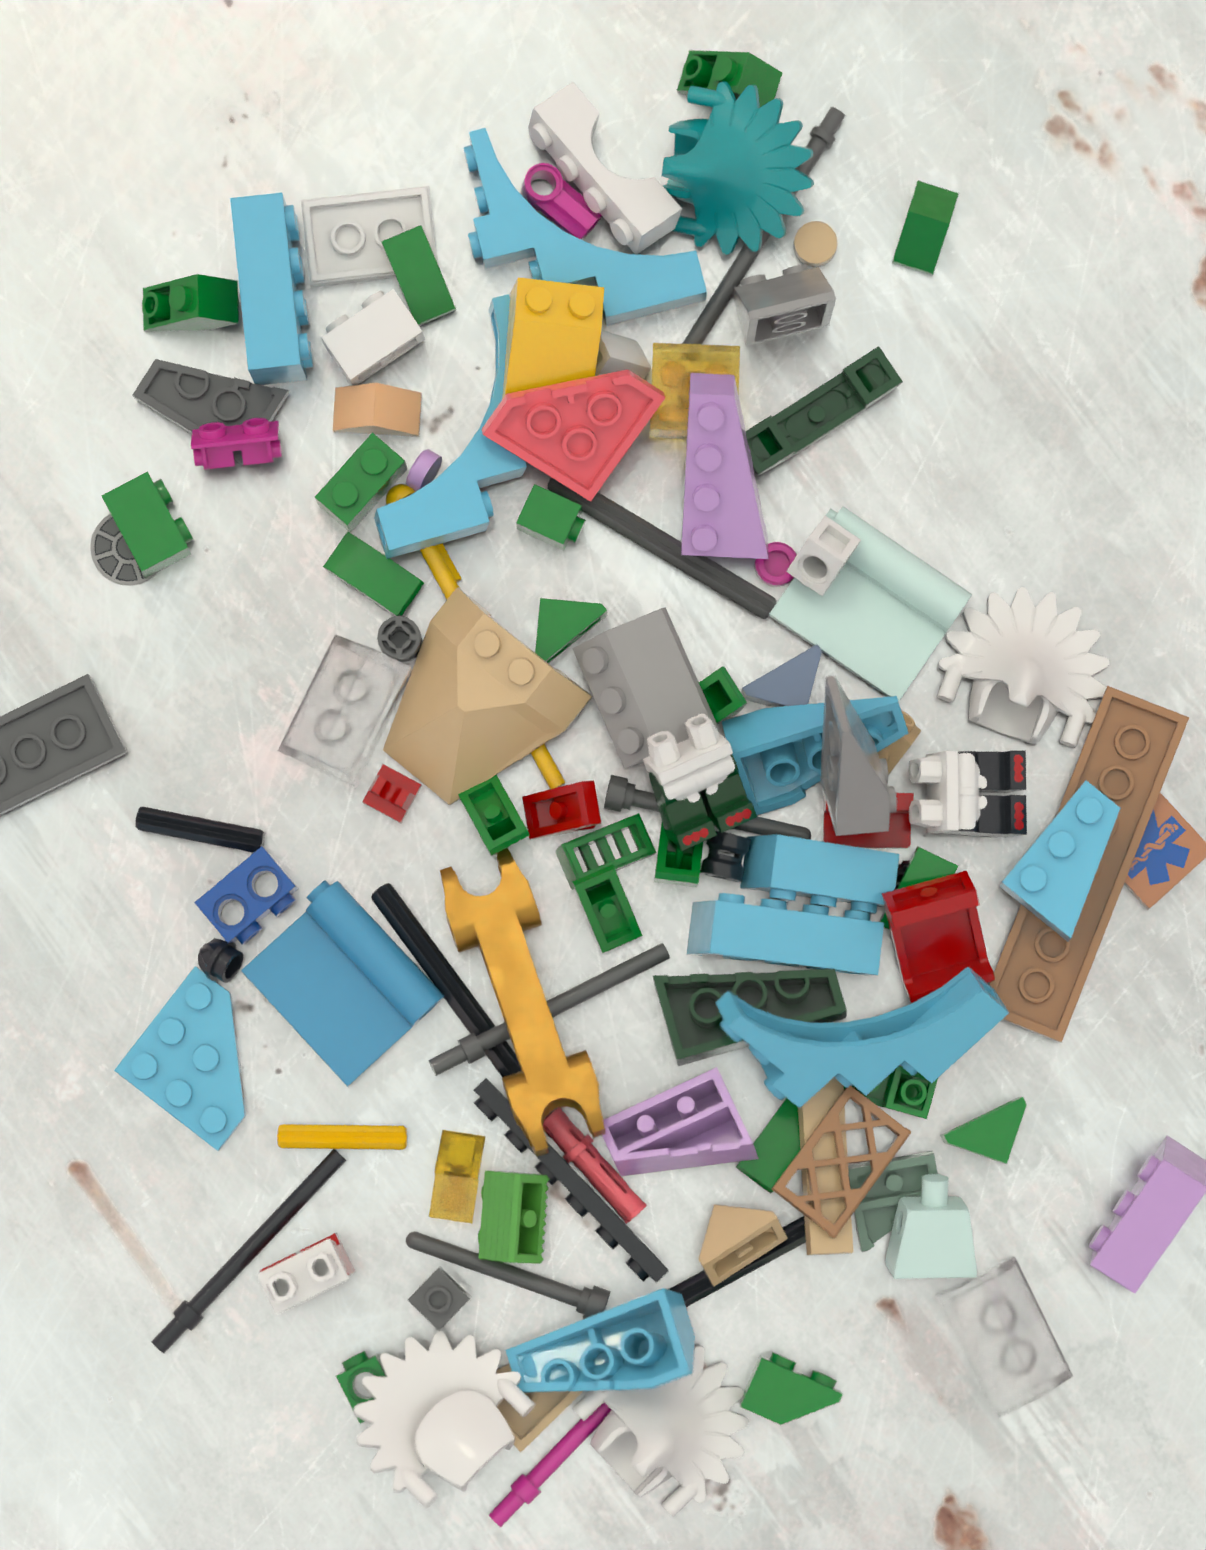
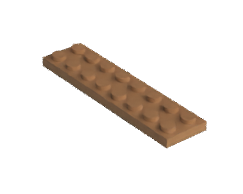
(1128, 763)

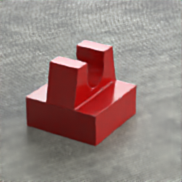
(392, 793)

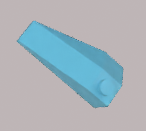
(618, 1349)

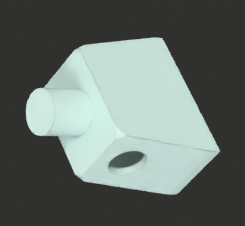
(932, 1235)

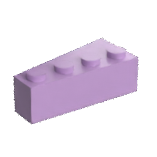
(720, 486)

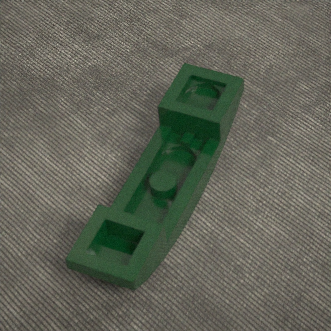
(821, 411)

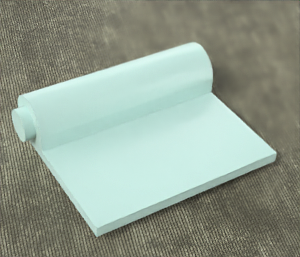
(878, 612)

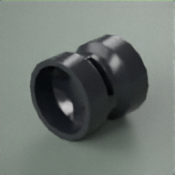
(725, 866)

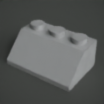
(642, 683)

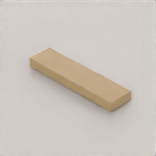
(828, 1178)

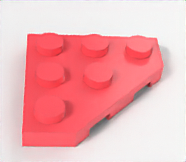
(576, 426)

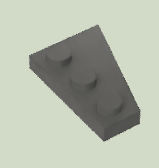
(198, 397)

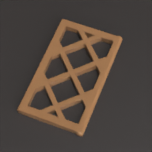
(805, 1160)

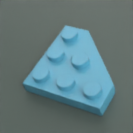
(192, 1060)

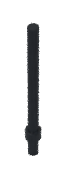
(189, 1313)

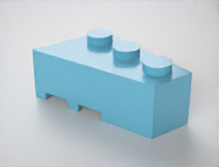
(1063, 861)
(819, 871)

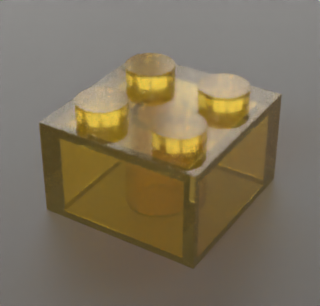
(671, 374)

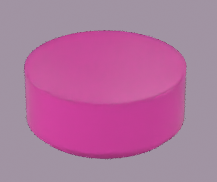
(773, 570)

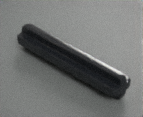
(199, 829)

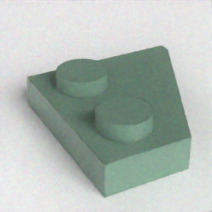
(878, 1208)

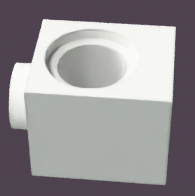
(823, 555)

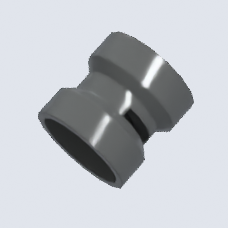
(400, 646)

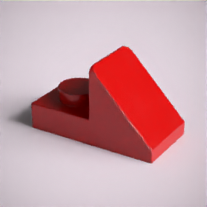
(562, 810)

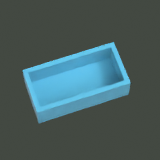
(268, 289)

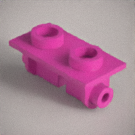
(256, 439)

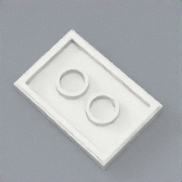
(347, 232)

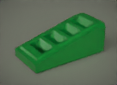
(571, 865)

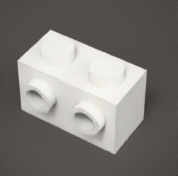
(372, 336)

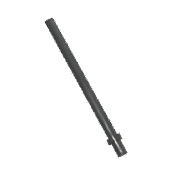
(821, 138)

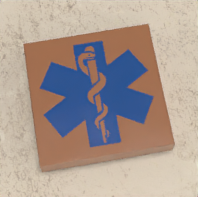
(1164, 855)

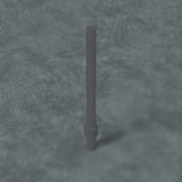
(473, 1047)

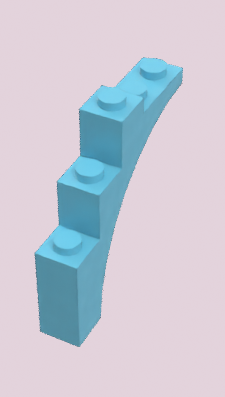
(516, 231)
(453, 502)
(863, 1052)

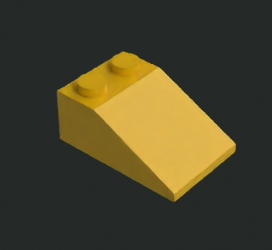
(551, 333)

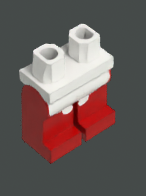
(306, 1273)

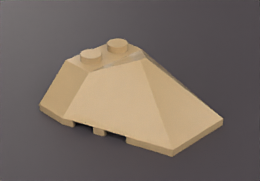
(476, 701)

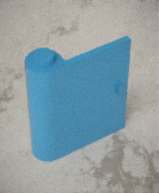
(342, 982)

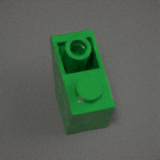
(739, 69)
(190, 304)
(785, 1394)

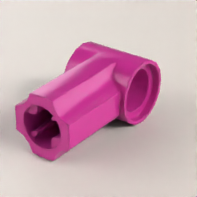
(562, 206)

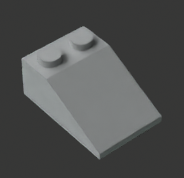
(783, 304)
(851, 769)

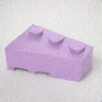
(679, 1129)
(1150, 1214)

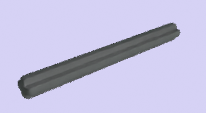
(669, 549)

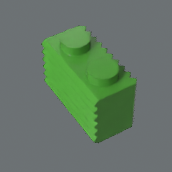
(513, 1217)

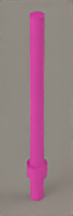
(526, 1487)

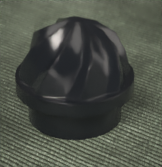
(220, 960)

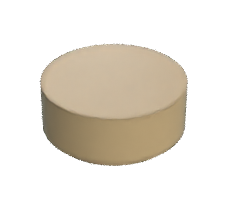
(815, 243)

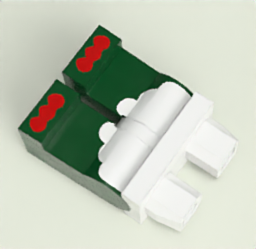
(696, 783)

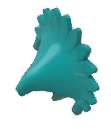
(736, 168)

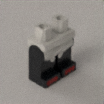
(954, 790)

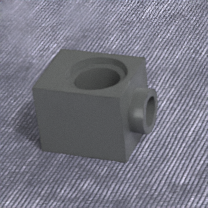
(439, 1298)

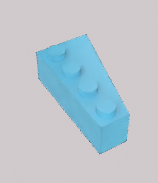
(786, 936)

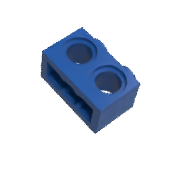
(240, 887)

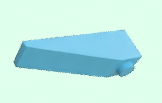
(782, 746)

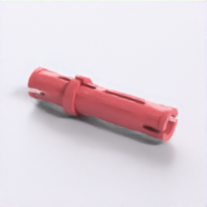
(595, 1168)

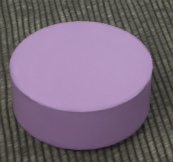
(424, 469)

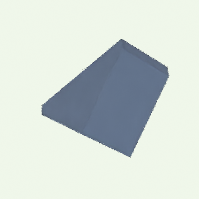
(788, 683)

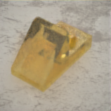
(457, 1176)

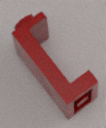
(936, 933)

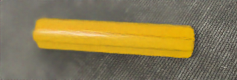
(342, 1136)

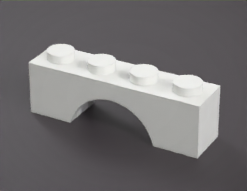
(635, 208)

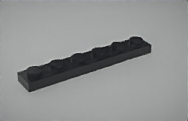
(581, 1195)

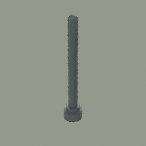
(624, 795)
(587, 1301)

